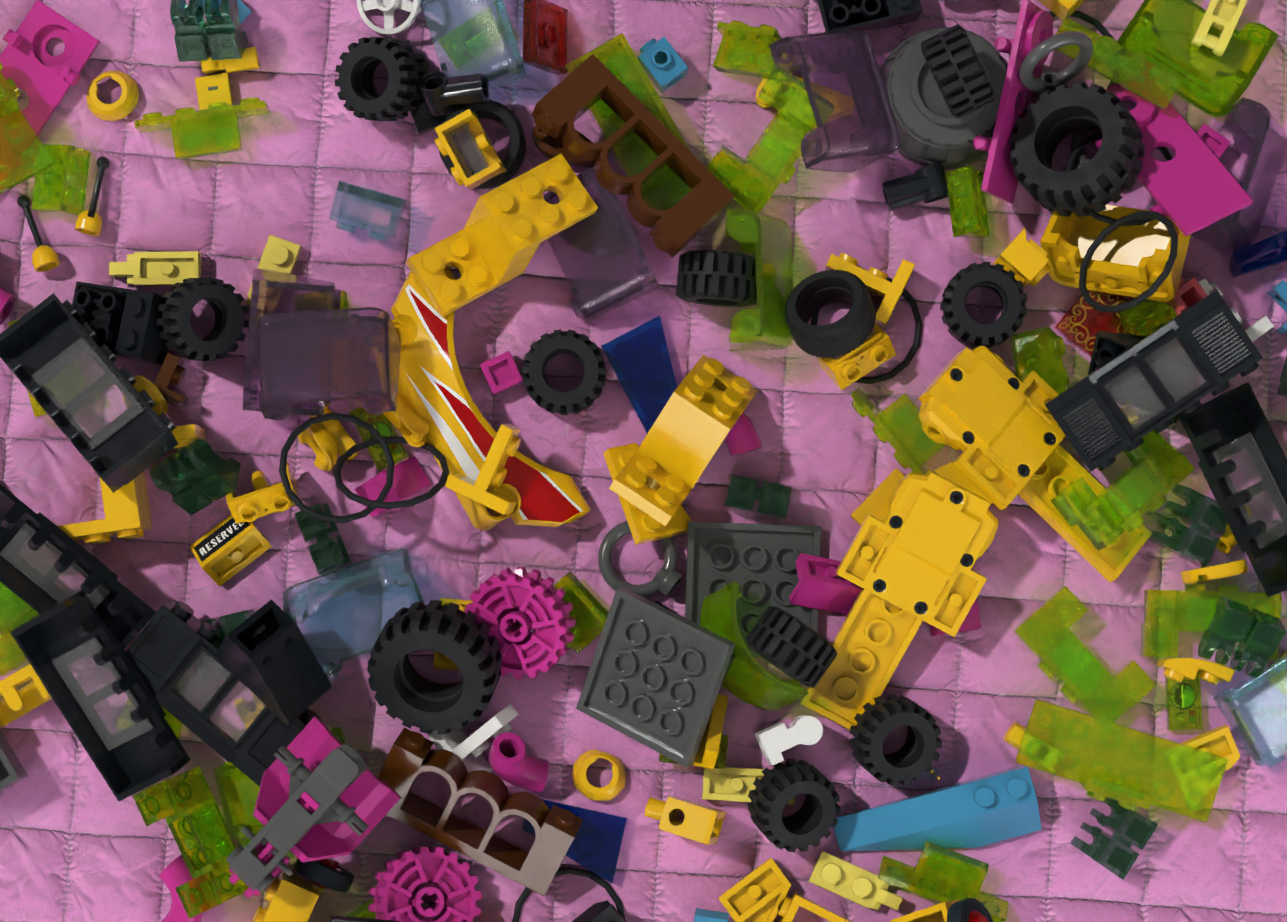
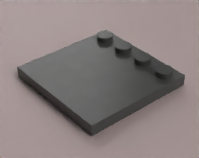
(758, 559)
(655, 676)

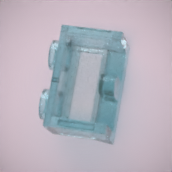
(367, 210)

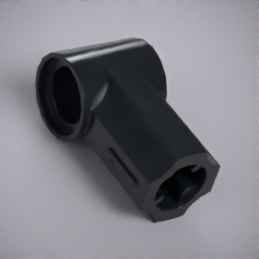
(444, 92)
(925, 185)

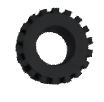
(957, 71)
(357, 79)
(717, 278)
(999, 281)
(228, 319)
(564, 343)
(791, 646)
(912, 757)
(810, 821)

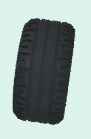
(502, 114)
(837, 337)

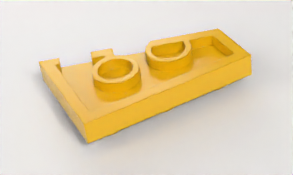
(641, 525)

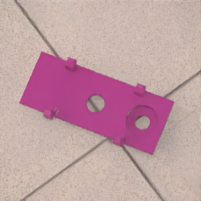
(1032, 28)
(35, 70)
(1191, 186)

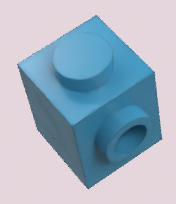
(662, 63)

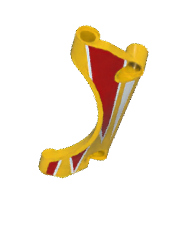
(457, 429)

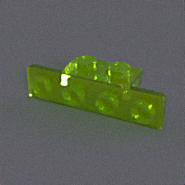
(1124, 67)
(204, 131)
(901, 428)
(943, 877)

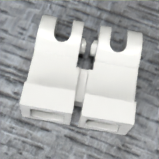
(778, 737)

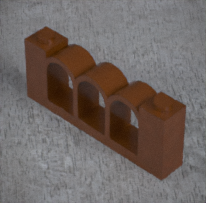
(578, 93)
(553, 828)

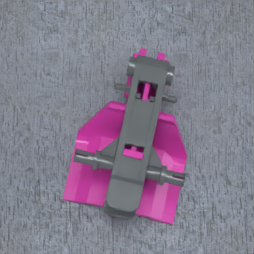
(313, 803)

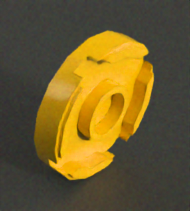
(1214, 571)

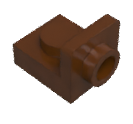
(170, 375)

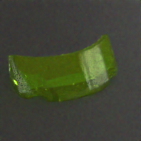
(746, 676)

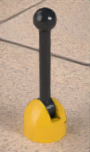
(90, 221)
(43, 257)

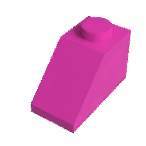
(407, 482)

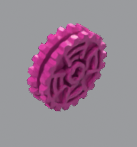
(539, 609)
(430, 874)

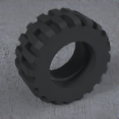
(1053, 120)
(419, 700)

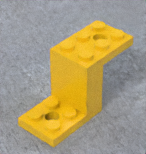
(501, 235)
(684, 439)
(128, 507)

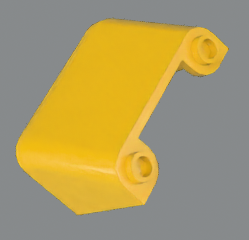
(1124, 261)

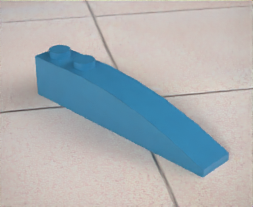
(950, 816)

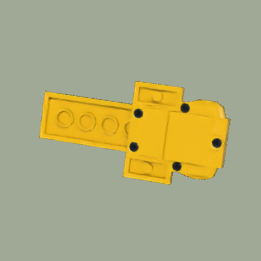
(1014, 446)
(908, 573)

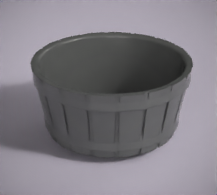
(922, 117)

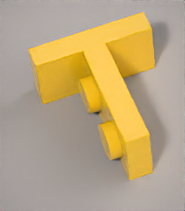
(876, 282)
(491, 473)

